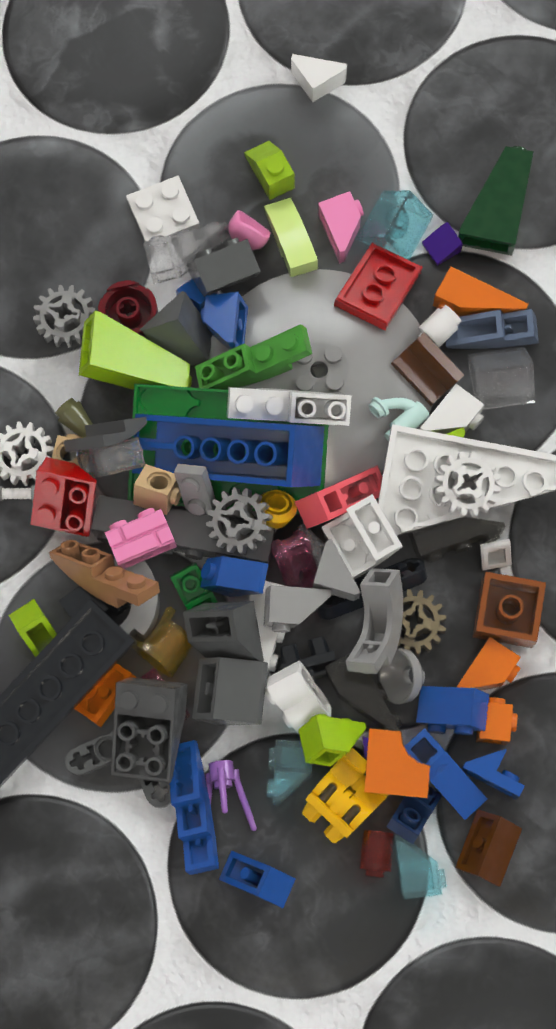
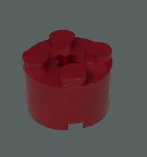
(129, 297)

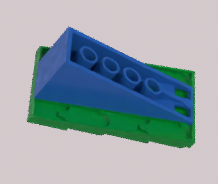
(257, 455)

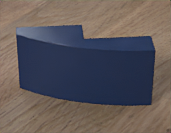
(413, 815)

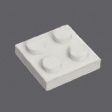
(162, 209)

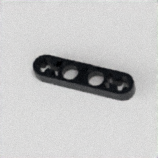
(412, 575)

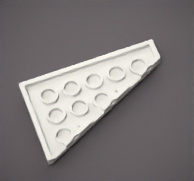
(413, 463)

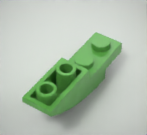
(256, 363)

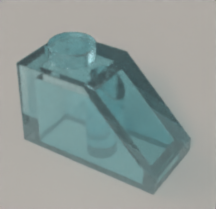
(417, 871)

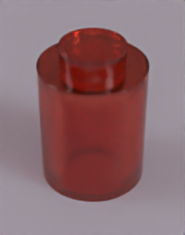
(376, 853)

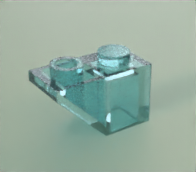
(289, 770)

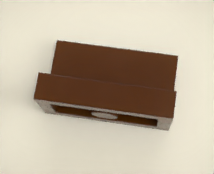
(427, 369)
(489, 847)

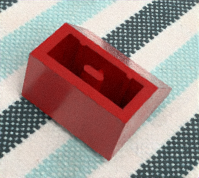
(63, 497)

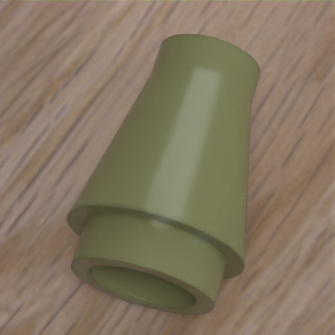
(73, 417)

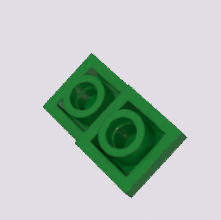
(188, 583)

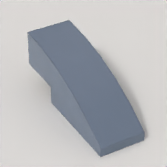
(495, 330)

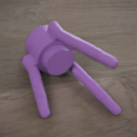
(222, 775)

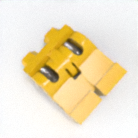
(342, 797)

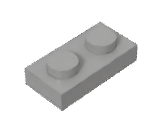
(195, 488)

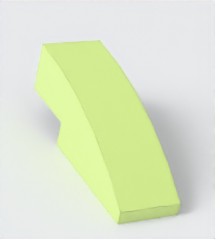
(291, 237)

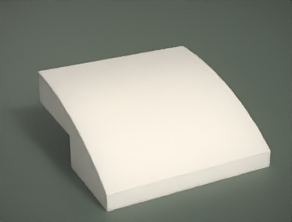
(363, 536)

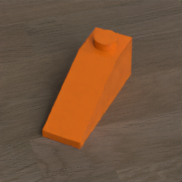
(471, 296)

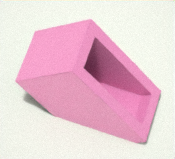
(341, 222)

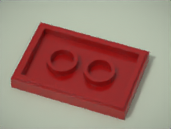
(378, 286)

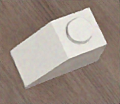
(454, 412)

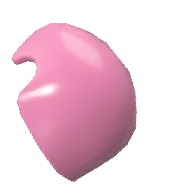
(245, 227)

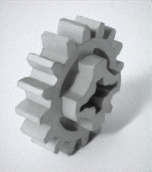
(57, 306)
(241, 509)

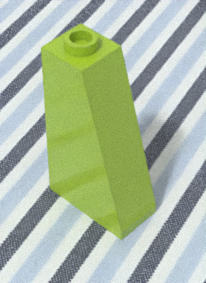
(126, 358)

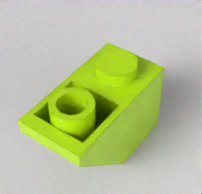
(329, 738)

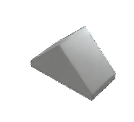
(334, 574)

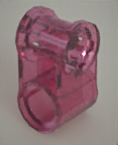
(294, 557)

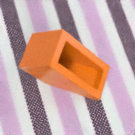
(491, 667)

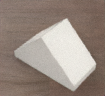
(317, 75)

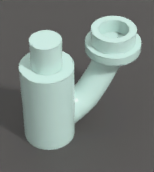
(413, 415)

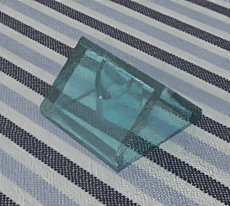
(396, 223)

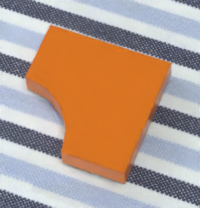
(392, 768)

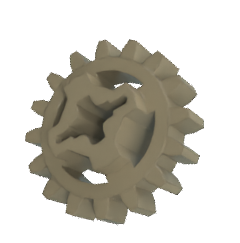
(425, 625)

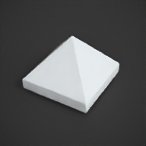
(496, 554)

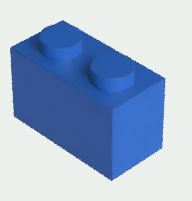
(453, 709)

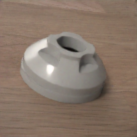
(396, 677)

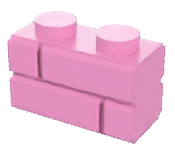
(140, 538)

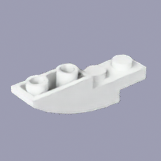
(289, 406)

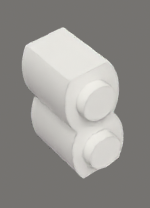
(296, 695)

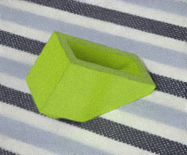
(271, 169)
(33, 626)

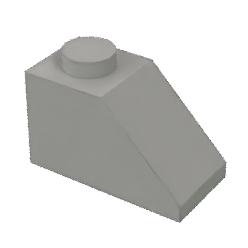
(290, 606)

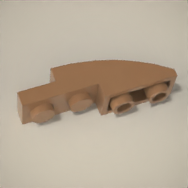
(99, 576)

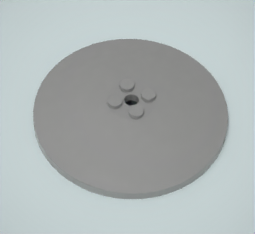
(349, 348)

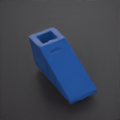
(446, 774)

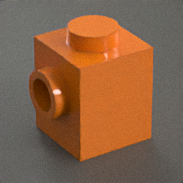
(499, 722)

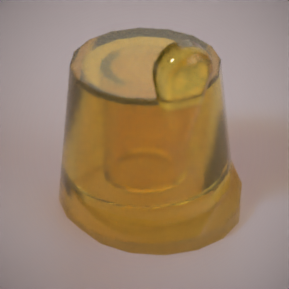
(165, 645)

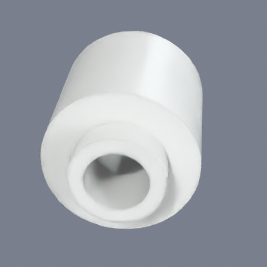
(440, 325)

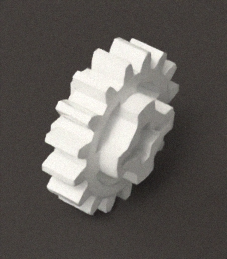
(24, 441)
(475, 493)

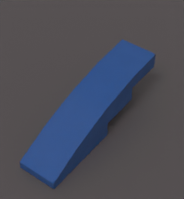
(193, 810)

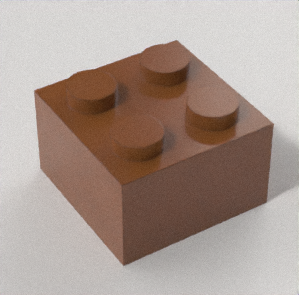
(509, 609)

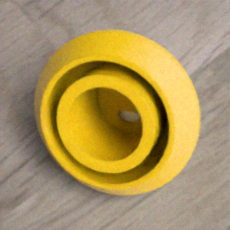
(281, 508)

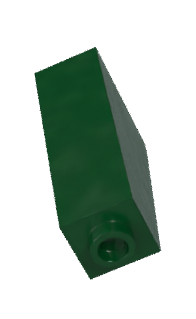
(498, 208)

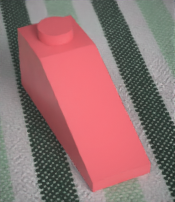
(338, 497)

